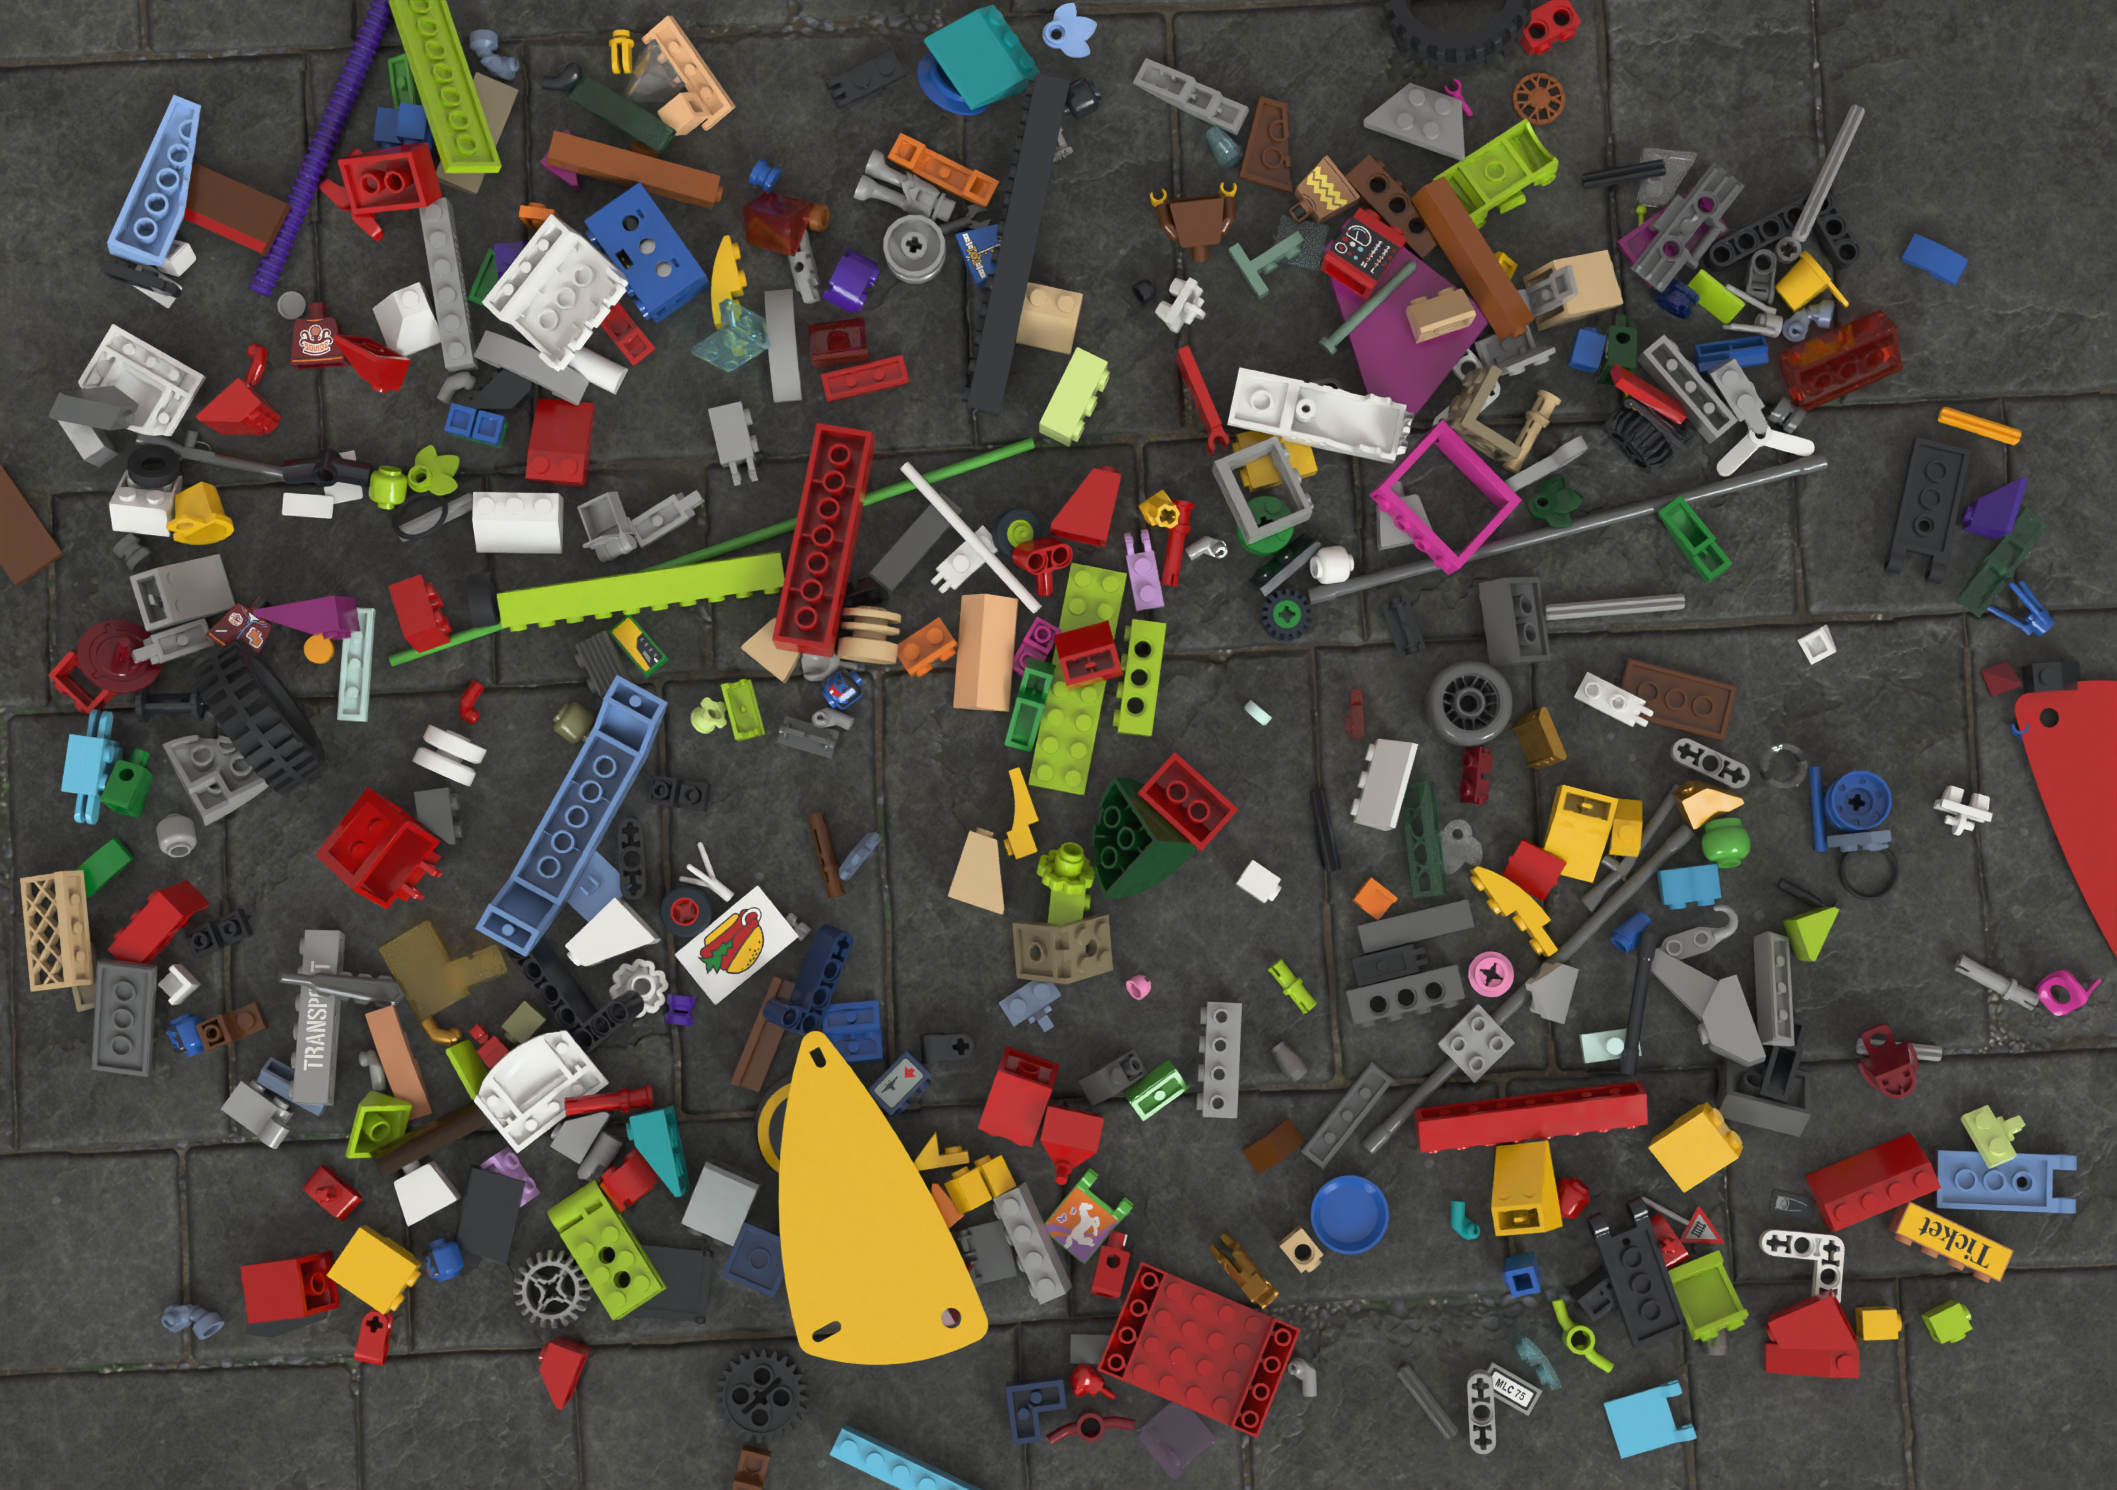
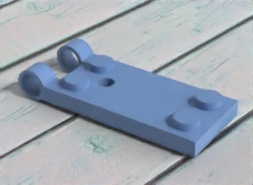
(1972, 1185)

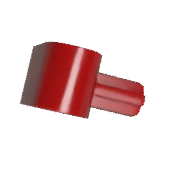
(1042, 560)
(332, 1192)
(1669, 1244)

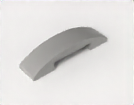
(1550, 292)
(783, 346)
(526, 363)

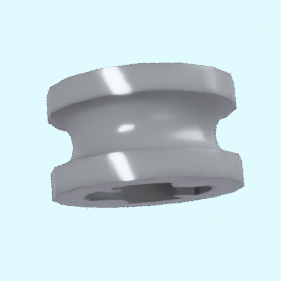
(1793, 256)

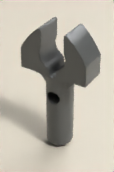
(966, 222)

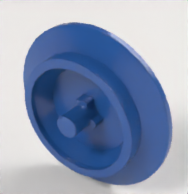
(941, 89)

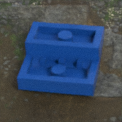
(855, 1031)

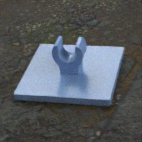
(596, 887)

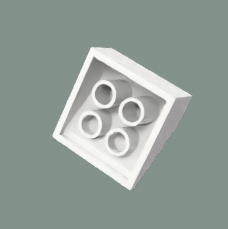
(1383, 783)

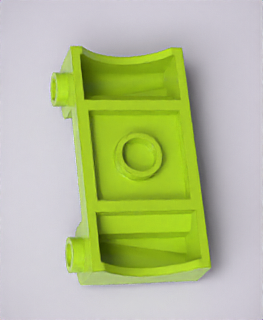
(1500, 171)

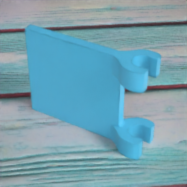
(1645, 1420)

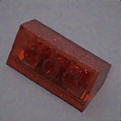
(1841, 360)

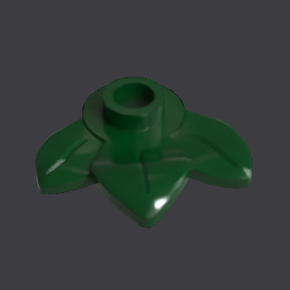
(1559, 502)

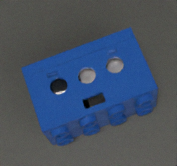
(659, 263)

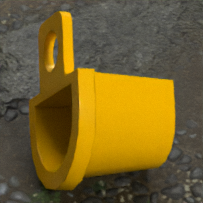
(1805, 283)
(200, 516)

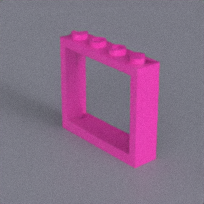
(1475, 470)

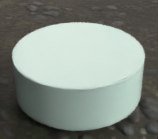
(1258, 713)

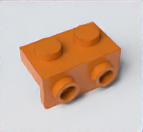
(535, 215)

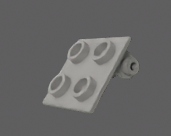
(1475, 1043)

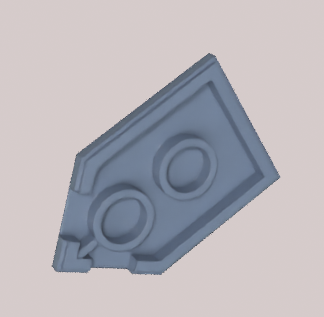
(858, 855)

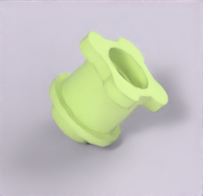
(708, 716)

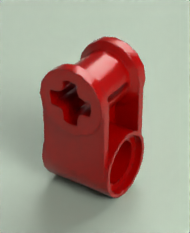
(373, 1341)

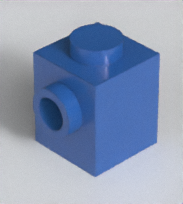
(1587, 350)
(1522, 1274)

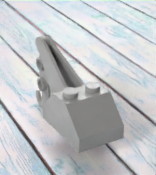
(1718, 1005)

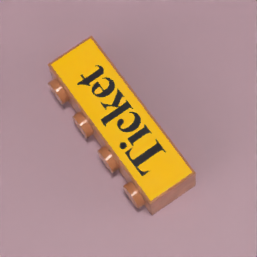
(1950, 1240)

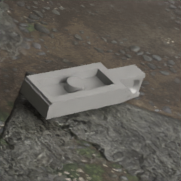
(665, 517)
(174, 643)

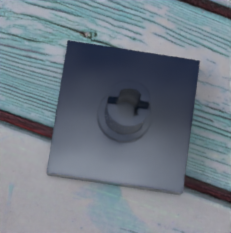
(756, 1260)

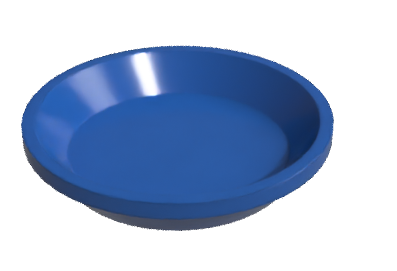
(1349, 1214)

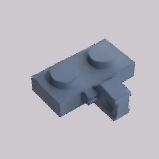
(1868, 840)
(1031, 1003)

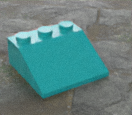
(982, 57)
(660, 1143)

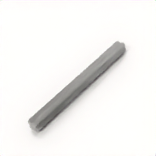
(1828, 173)

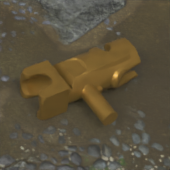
(1245, 1272)

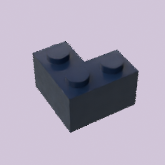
(1029, 1398)

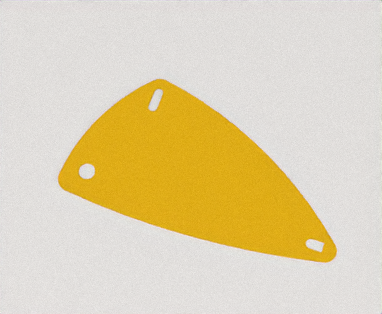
(863, 1228)

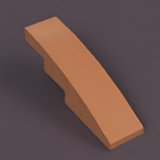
(398, 1060)

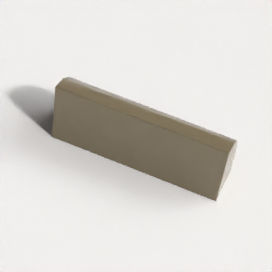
(496, 103)

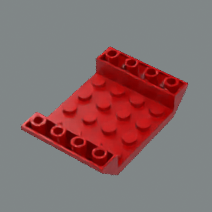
(1199, 1349)

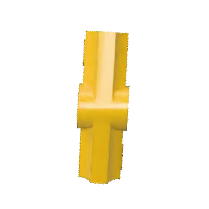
(1160, 510)

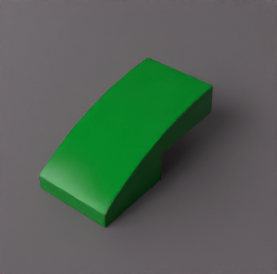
(104, 865)

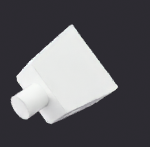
(424, 1191)

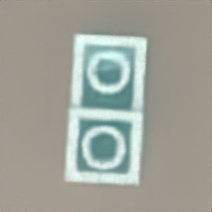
(1533, 1355)

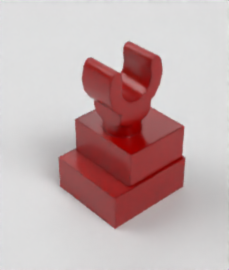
(492, 1047)

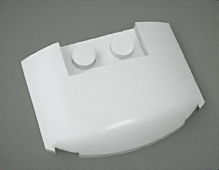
(148, 377)
(529, 1086)

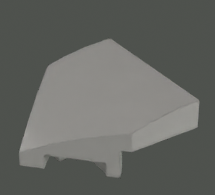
(1552, 991)

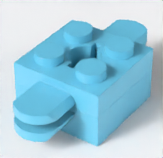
(90, 764)

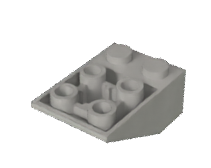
(182, 593)

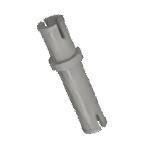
(2006, 987)

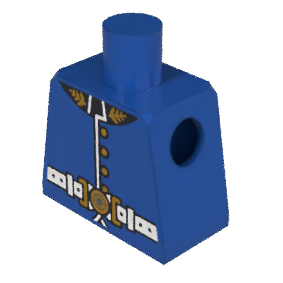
(977, 251)

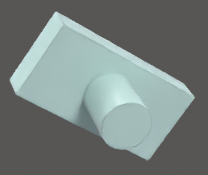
(1603, 1045)

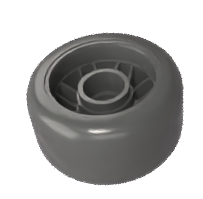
(1490, 697)

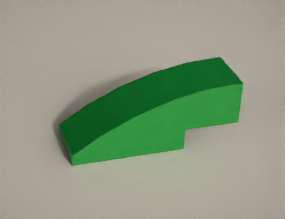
(1694, 540)
(1030, 704)

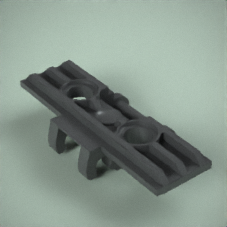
(1680, 223)

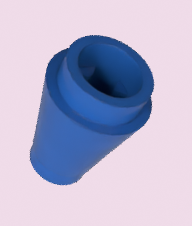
(1628, 934)

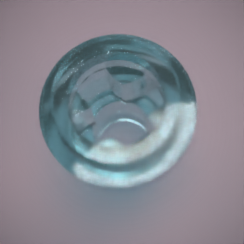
(1224, 147)

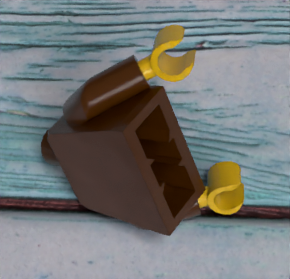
(1196, 219)

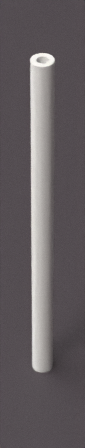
(970, 537)

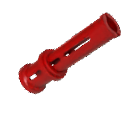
(1176, 544)
(622, 1100)

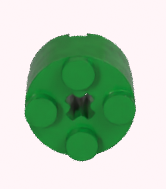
(1267, 510)

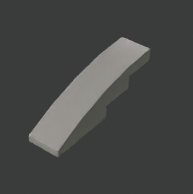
(1191, 96)

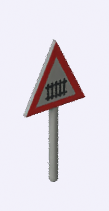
(1697, 1230)

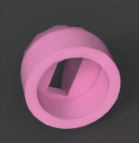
(1138, 986)

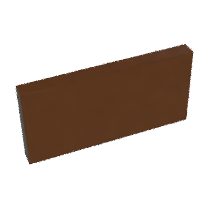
(24, 538)

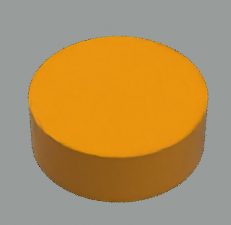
(318, 649)

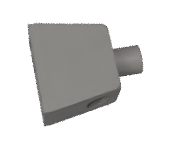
(1387, 533)

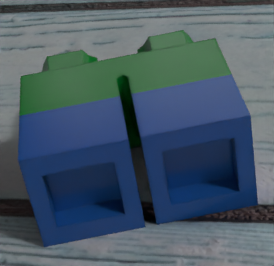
(476, 426)

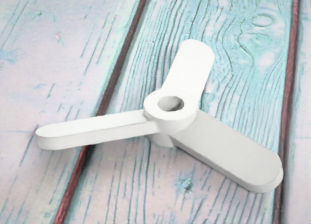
(1751, 443)

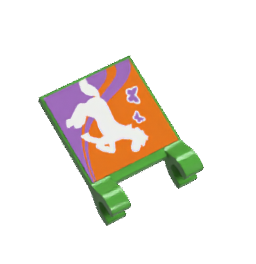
(1084, 1219)

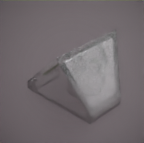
(653, 77)

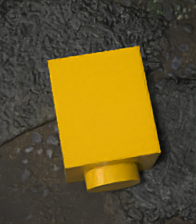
(1877, 1323)

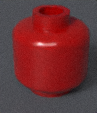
(1572, 1196)

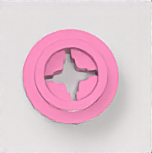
(1496, 986)

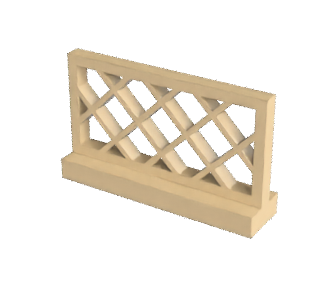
(71, 929)

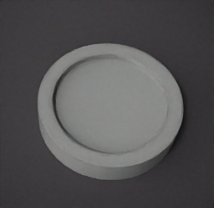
(292, 305)

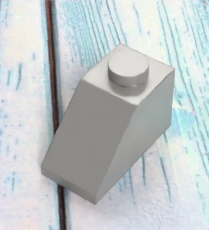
(579, 1134)

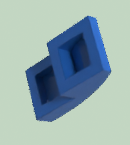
(1935, 259)

